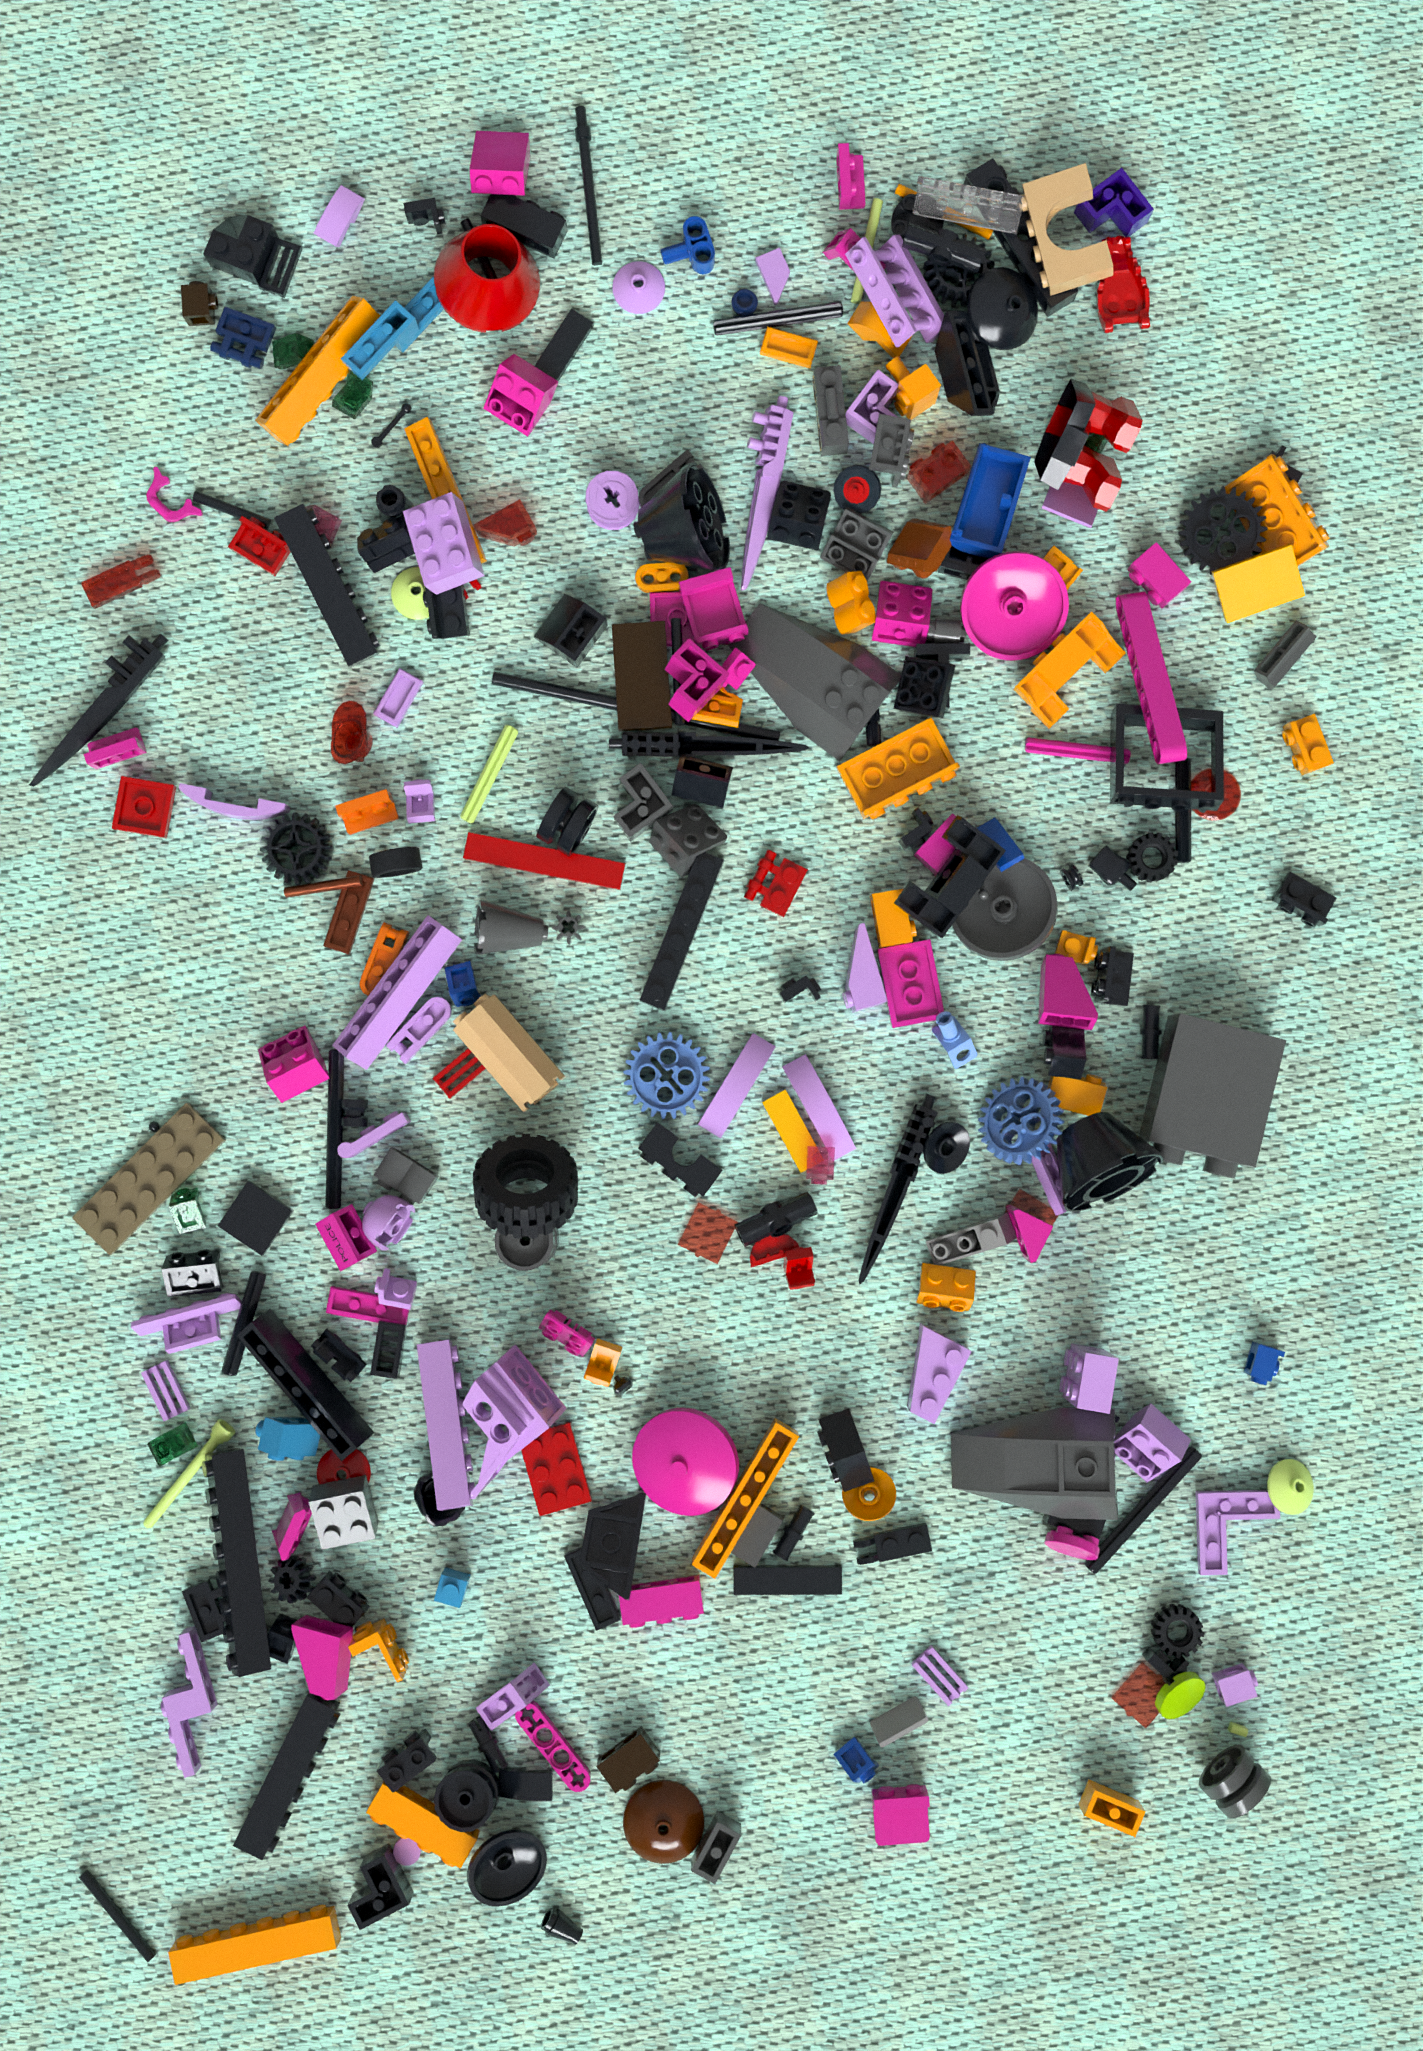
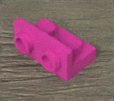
(850, 179)
(115, 748)

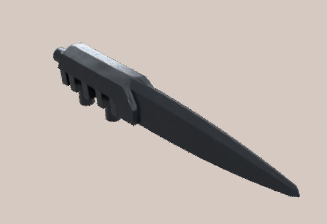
(124, 682)
(687, 743)
(903, 1171)

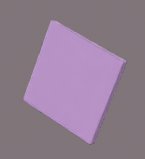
(1071, 504)

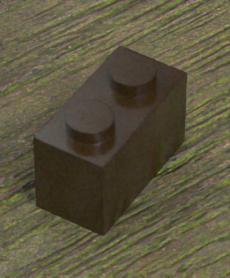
(629, 1760)

